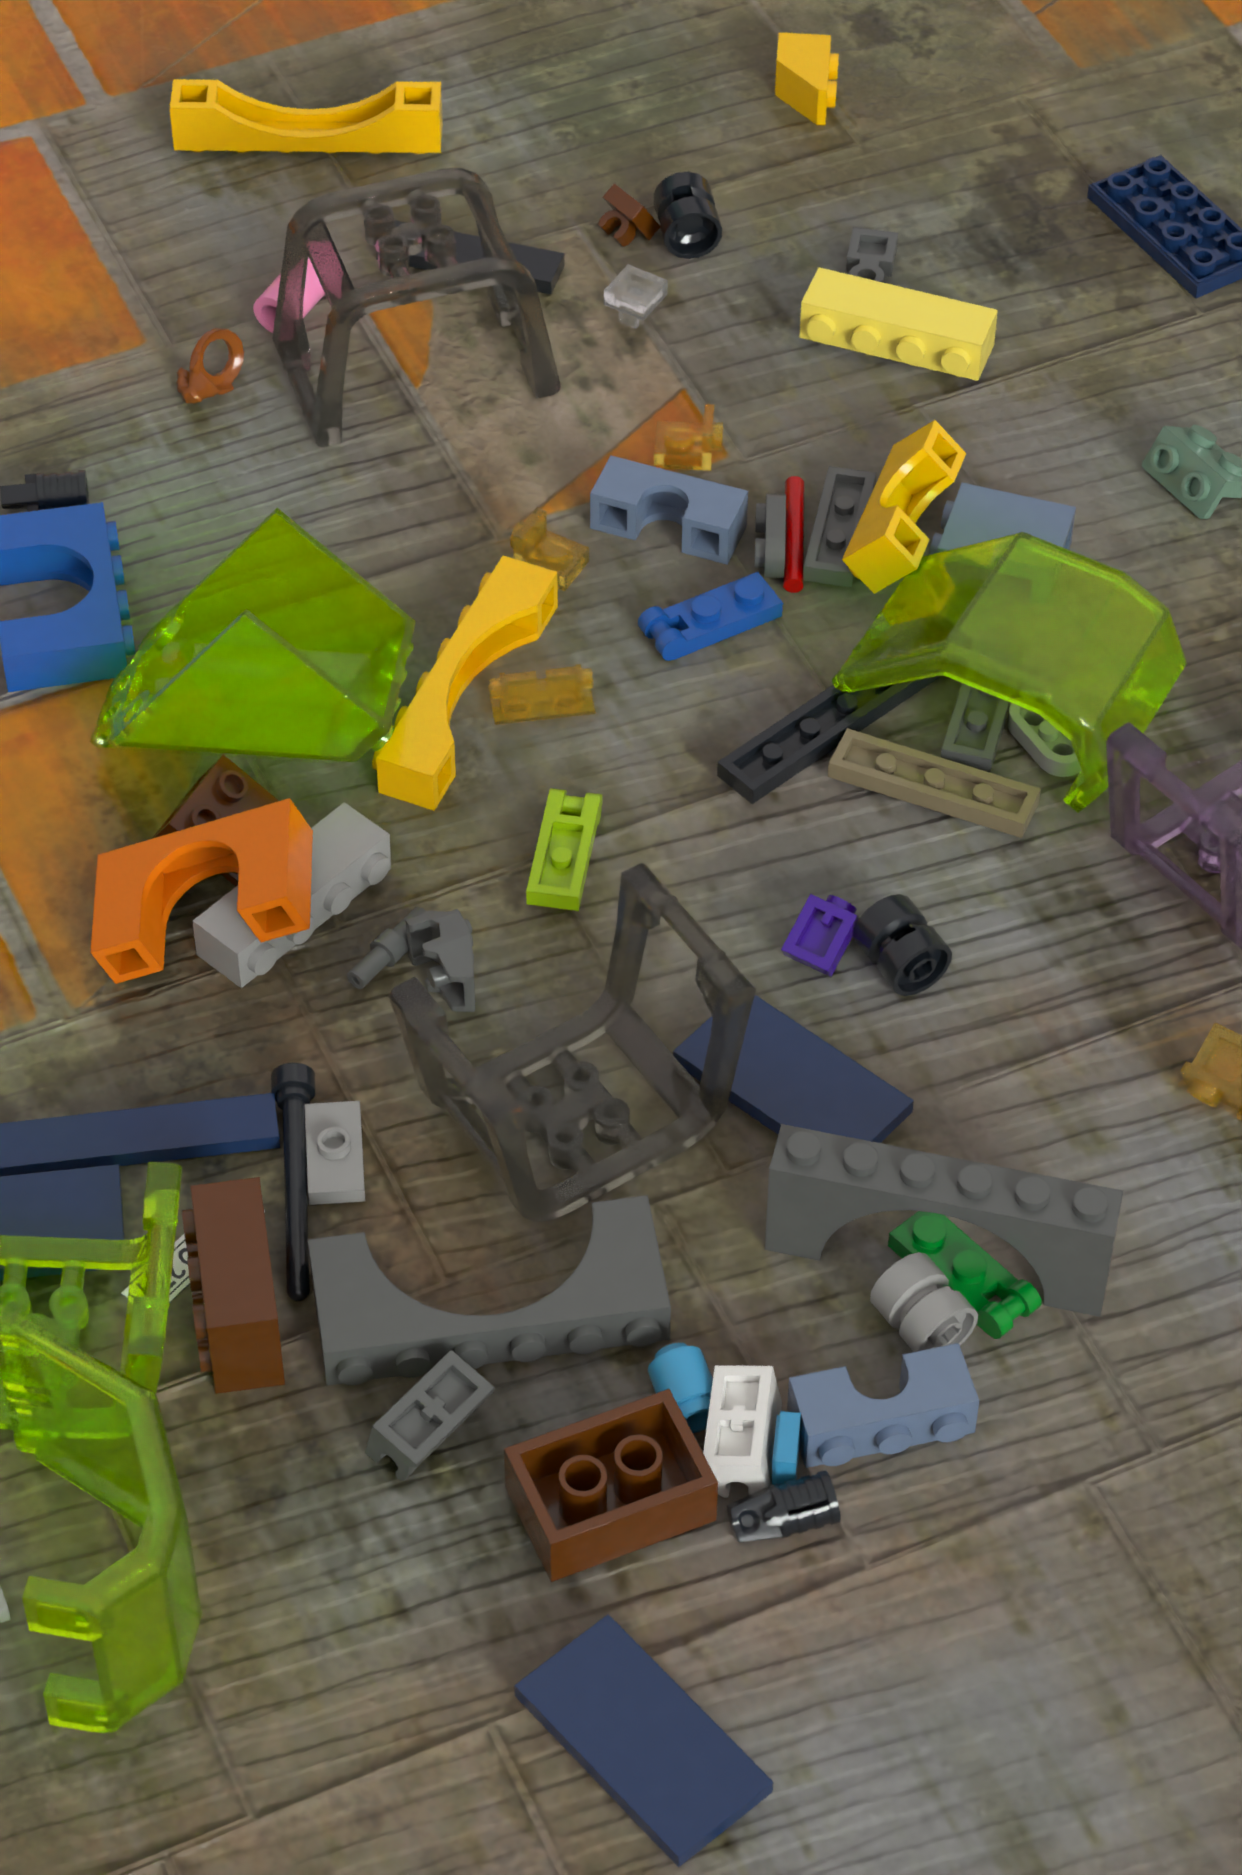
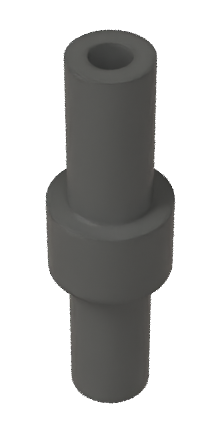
(385, 951)

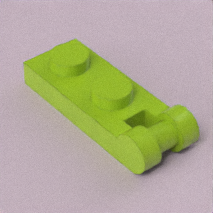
(563, 850)

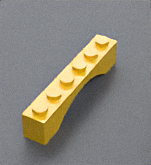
(218, 118)
(507, 613)

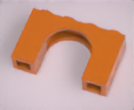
(146, 879)

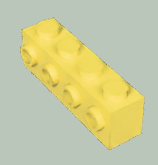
(898, 323)

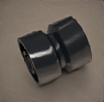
(687, 215)
(902, 945)

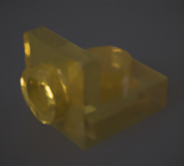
(688, 444)
(540, 547)

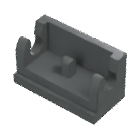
(428, 1414)

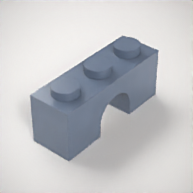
(636, 494)
(843, 1424)

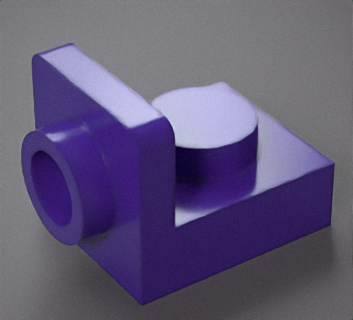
(821, 933)

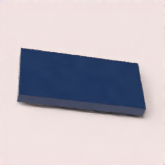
(1173, 224)
(801, 1080)
(62, 1205)
(643, 1740)

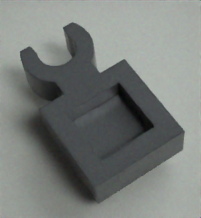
(872, 253)

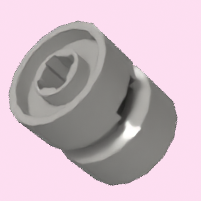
(922, 1305)

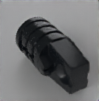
(46, 491)
(785, 1509)

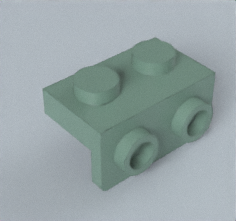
(1194, 468)

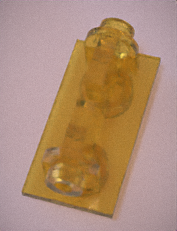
(526, 698)

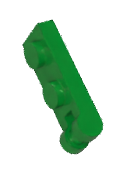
(968, 1270)

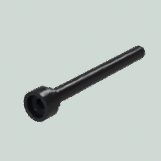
(293, 1088)

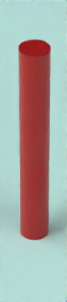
(794, 534)

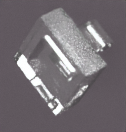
(635, 294)

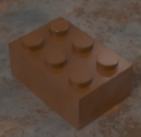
(233, 1286)
(610, 1484)

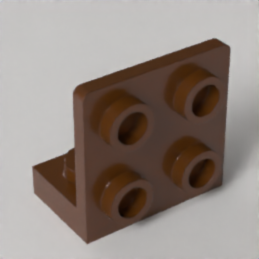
(215, 795)

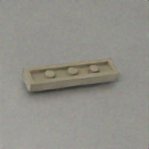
(934, 782)

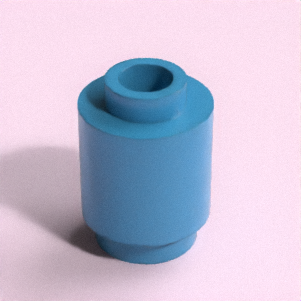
(688, 1378)

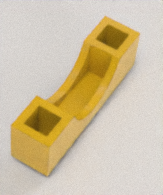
(887, 538)

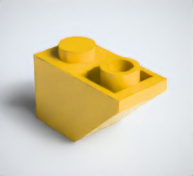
(804, 74)

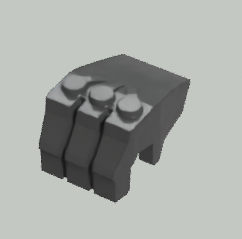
(449, 941)

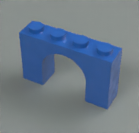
(78, 642)

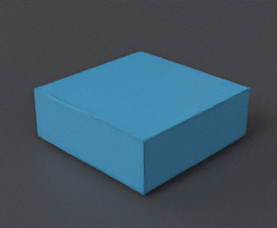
(786, 1447)

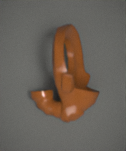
(198, 383)

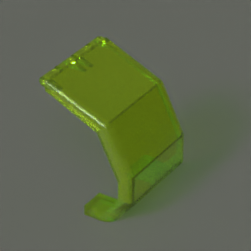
(1034, 631)
(115, 1446)

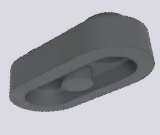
(772, 522)

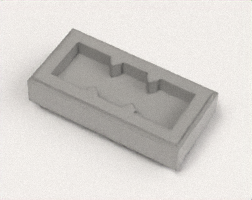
(334, 1152)

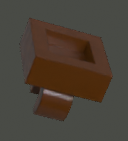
(628, 214)

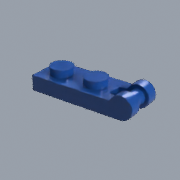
(711, 616)

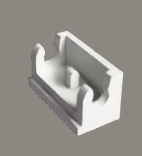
(742, 1426)

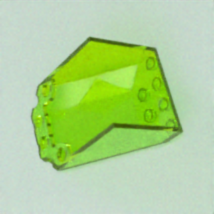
(266, 660)

